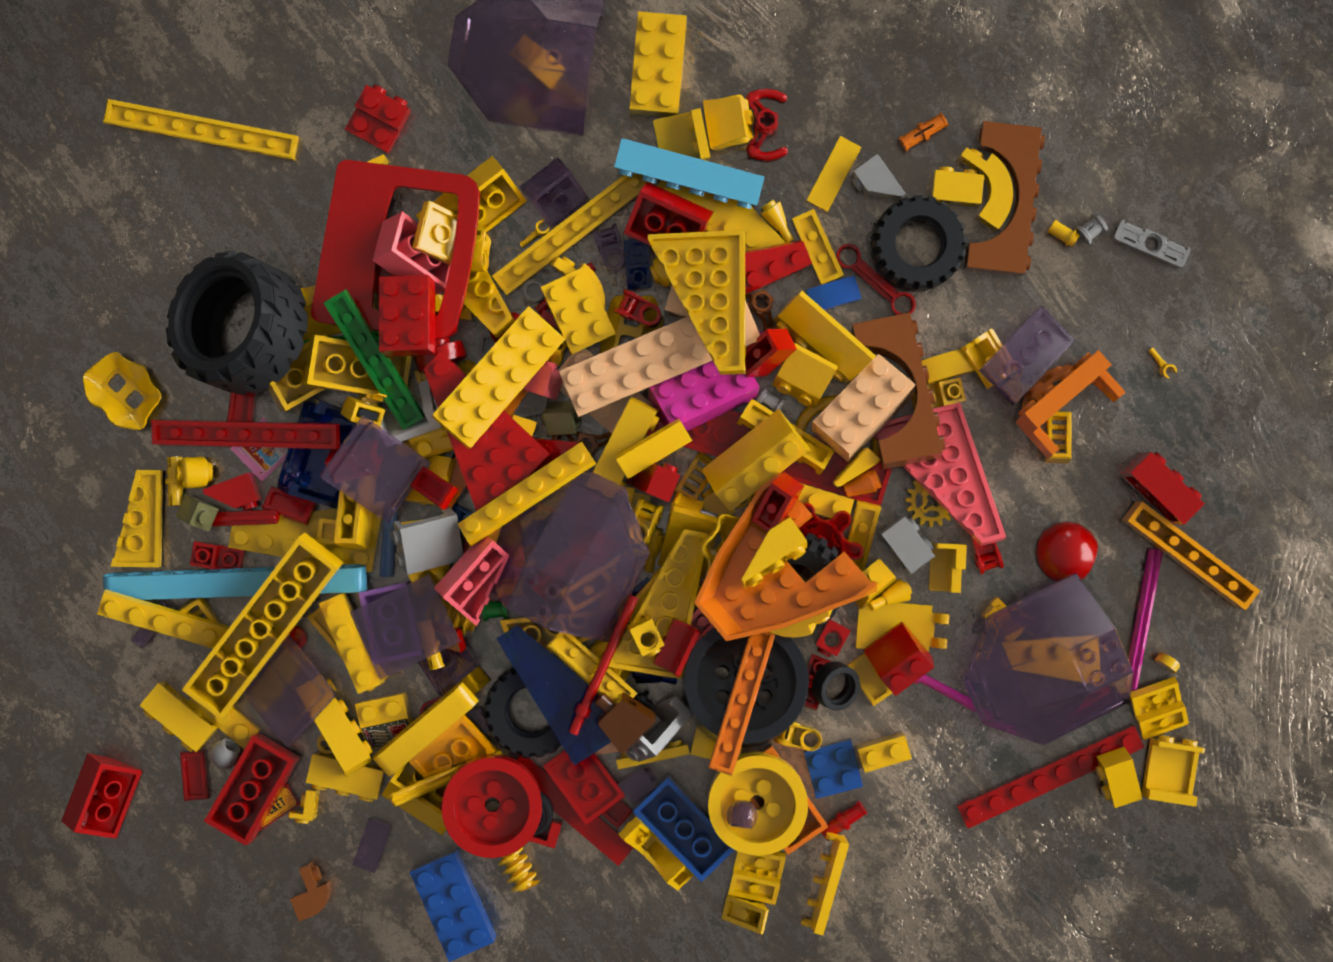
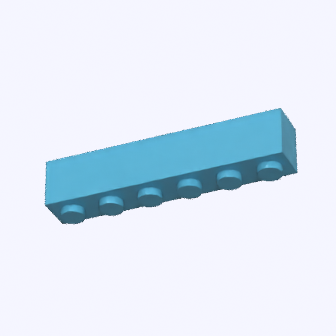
(688, 172)

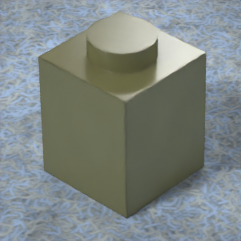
(561, 418)
(197, 512)

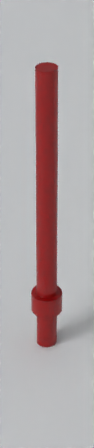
(583, 710)

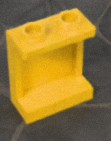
(1171, 770)

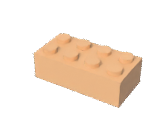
(863, 408)

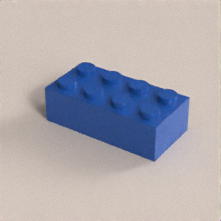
(682, 827)
(453, 904)

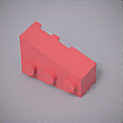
(473, 577)

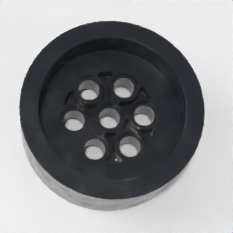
(786, 686)

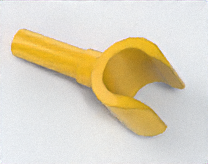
(534, 234)
(1162, 364)

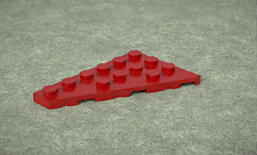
(503, 452)

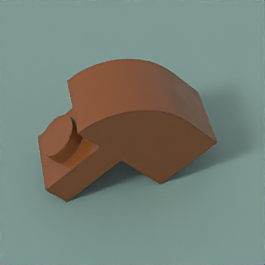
(315, 897)

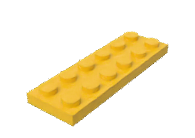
(498, 378)

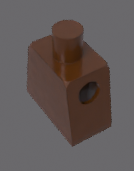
(623, 719)

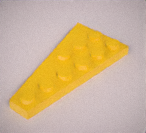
(279, 537)
(668, 597)

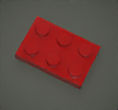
(585, 785)

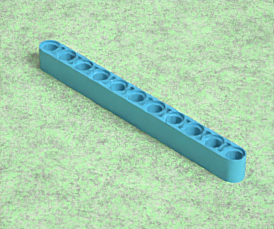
(218, 582)

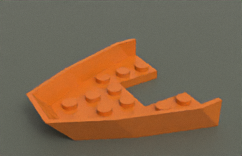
(781, 596)

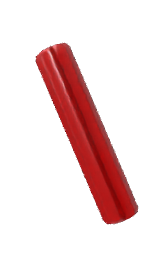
(240, 518)

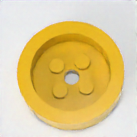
(783, 808)

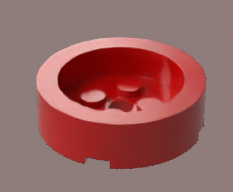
(487, 831)

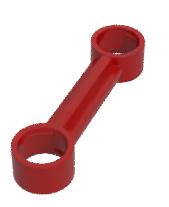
(875, 280)

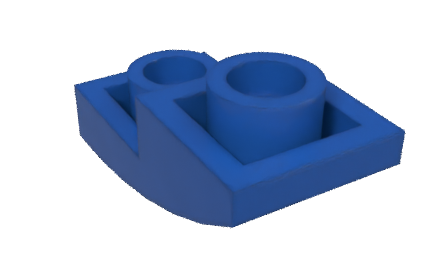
(835, 293)

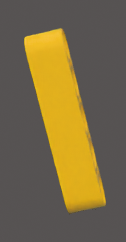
(425, 729)

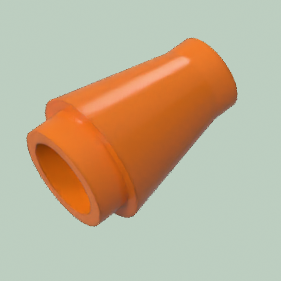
(862, 484)

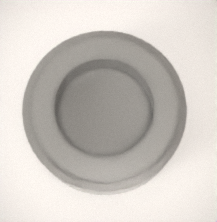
(532, 292)

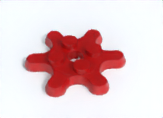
(832, 531)

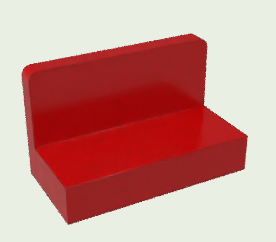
(678, 646)

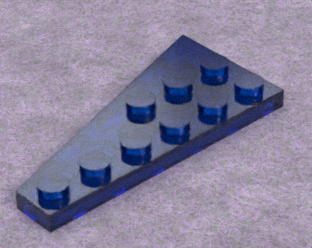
(556, 693)

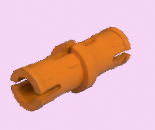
(937, 123)

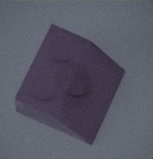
(555, 193)

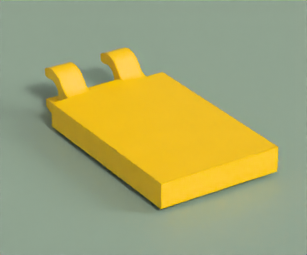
(916, 617)

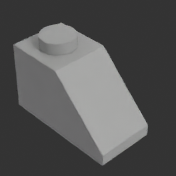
(877, 180)

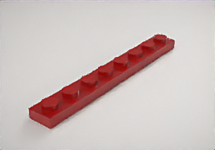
(246, 434)
(1045, 777)

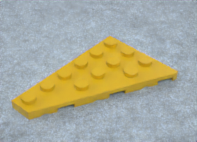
(710, 283)

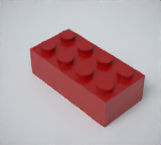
(252, 789)

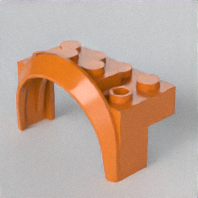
(1075, 378)

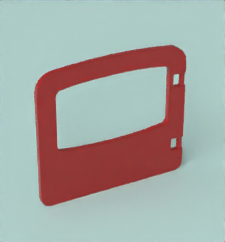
(353, 228)

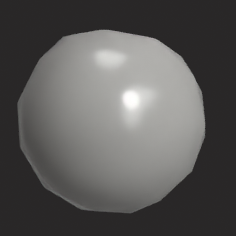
(225, 753)

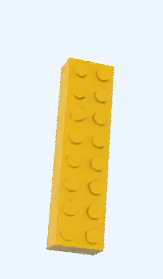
(262, 625)

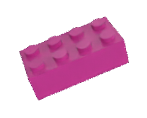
(701, 395)

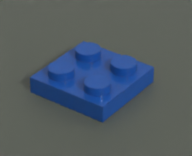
(833, 768)

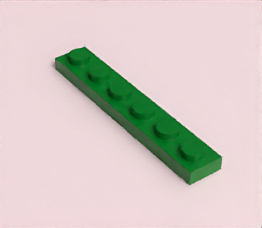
(376, 364)

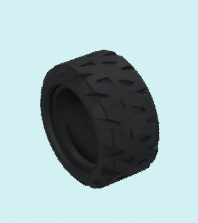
(200, 310)

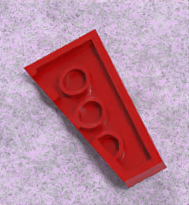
(773, 263)

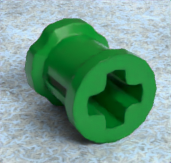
(494, 610)

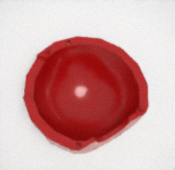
(1066, 550)

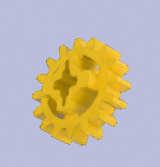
(921, 509)

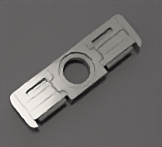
(1165, 252)

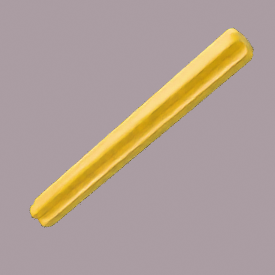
(426, 785)

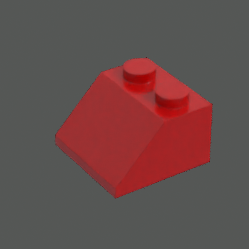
(899, 658)

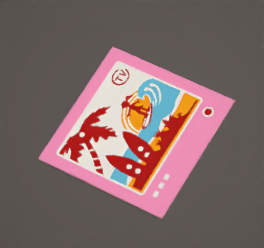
(261, 460)

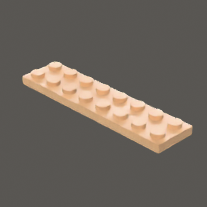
(640, 364)

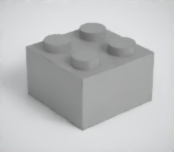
(906, 544)

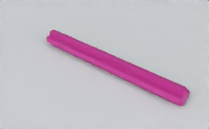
(1144, 613)

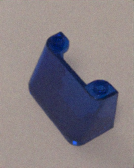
(303, 465)

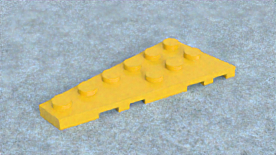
(732, 217)

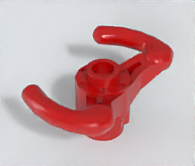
(764, 124)

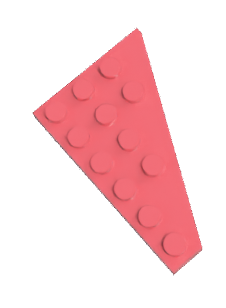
(956, 477)

